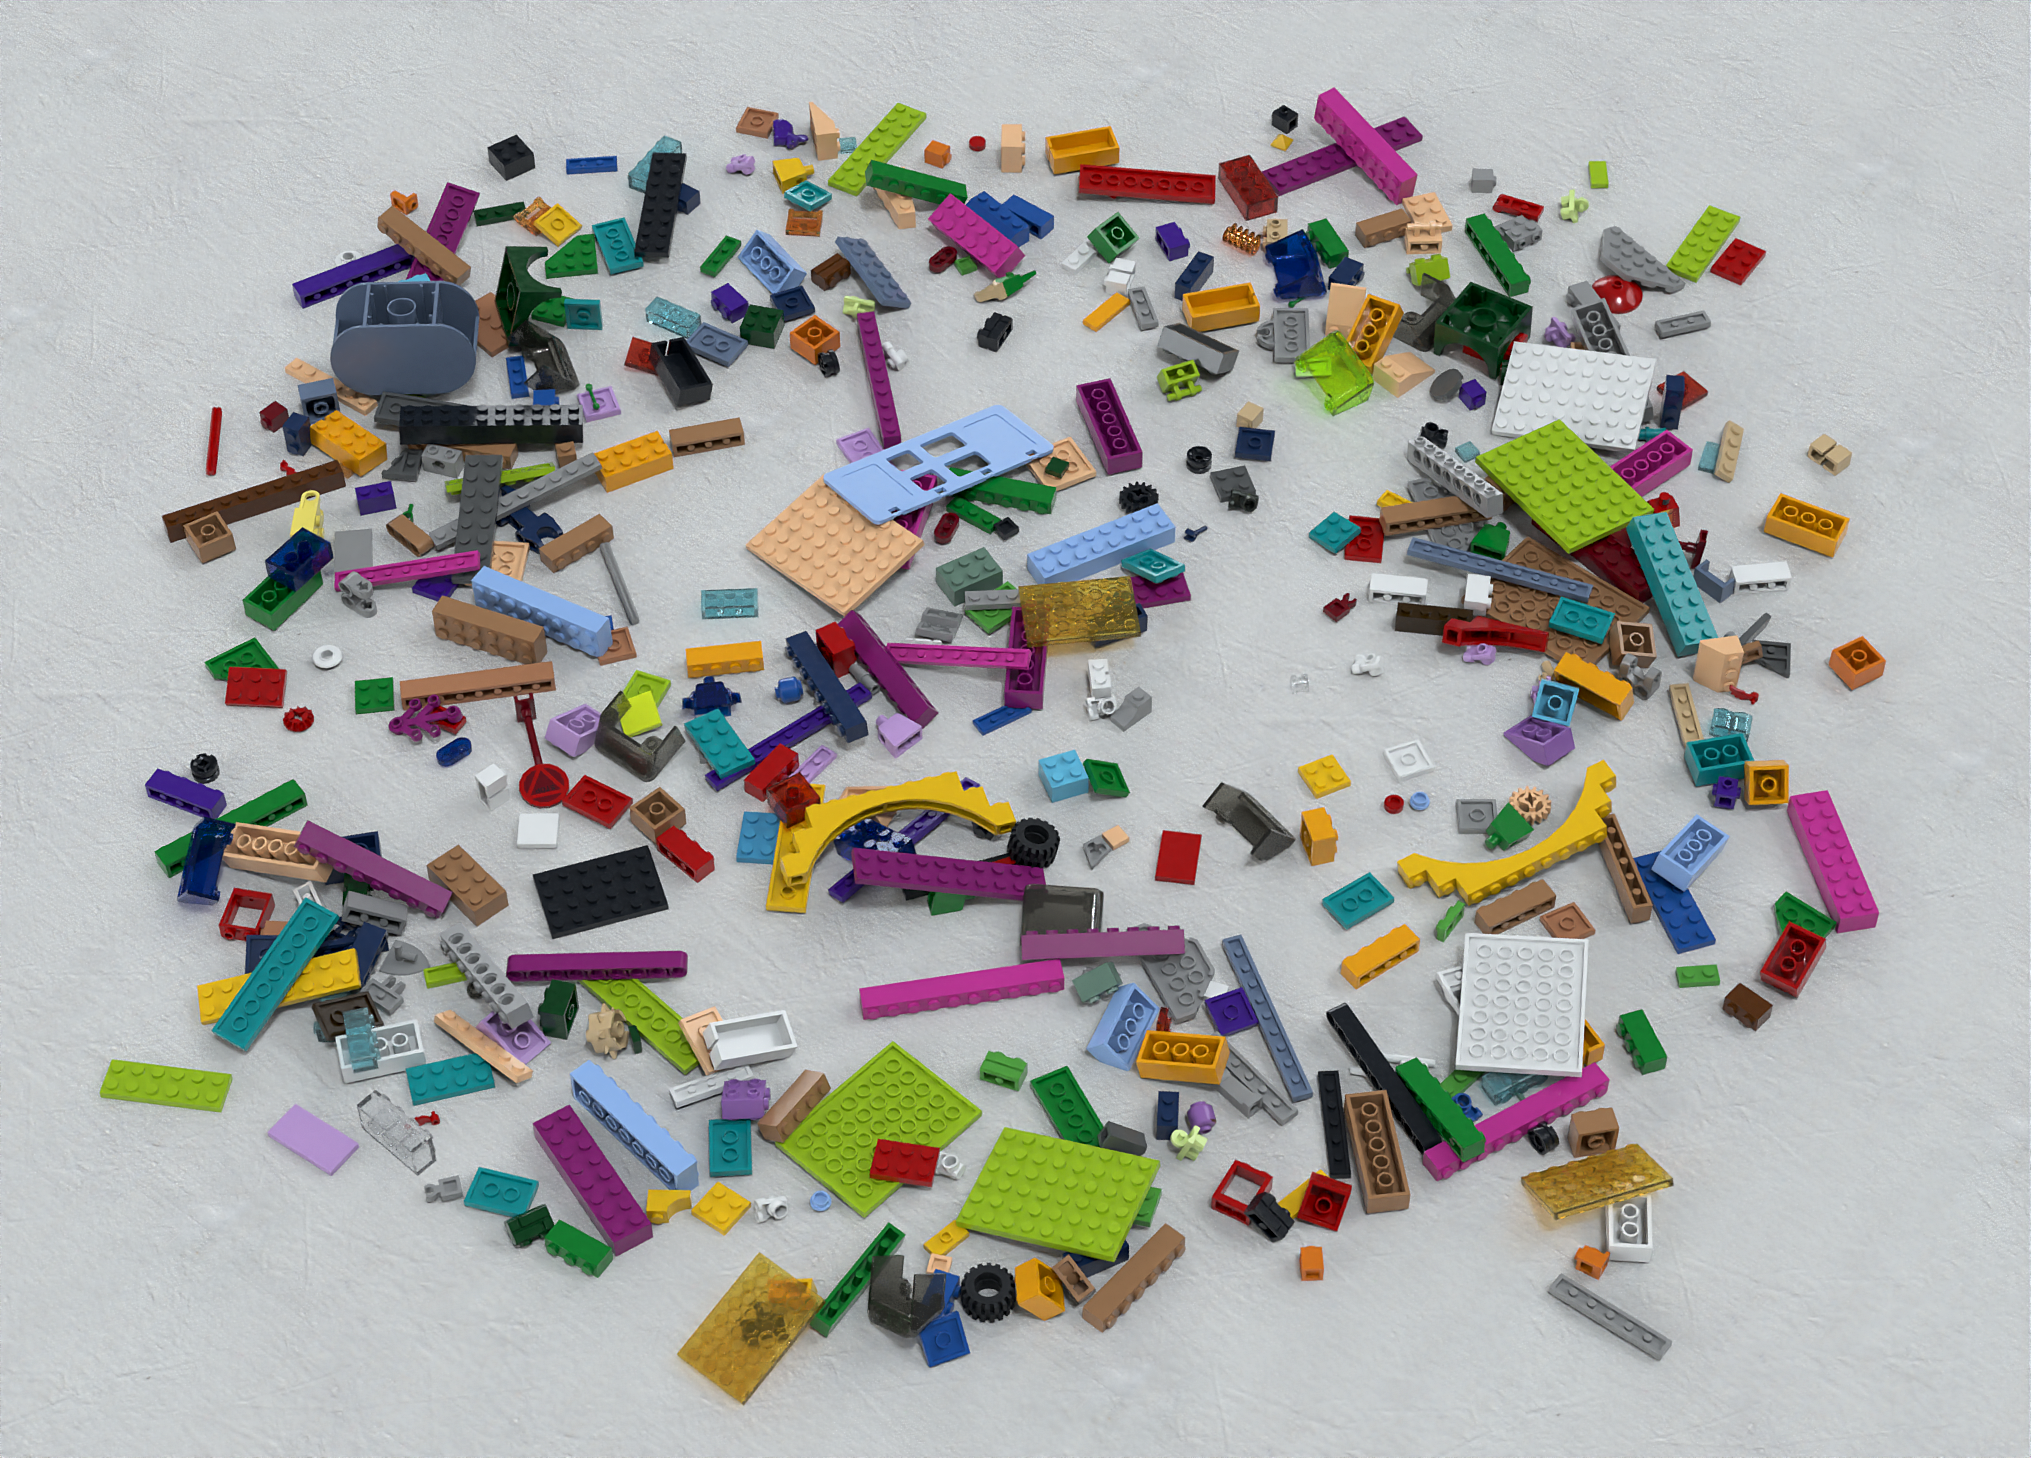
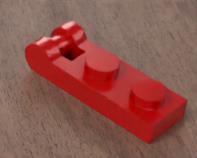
(1518, 207)

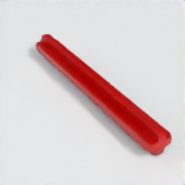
(213, 444)

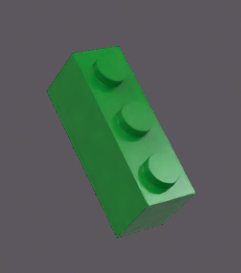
(1327, 242)
(1641, 1042)
(578, 1249)

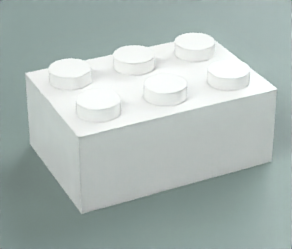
(1630, 1229)

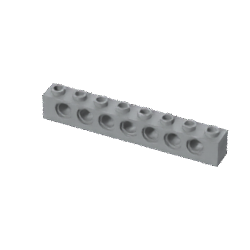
(1455, 477)
(485, 976)

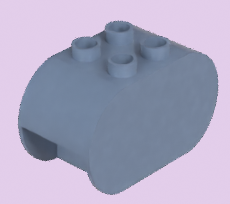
(405, 337)

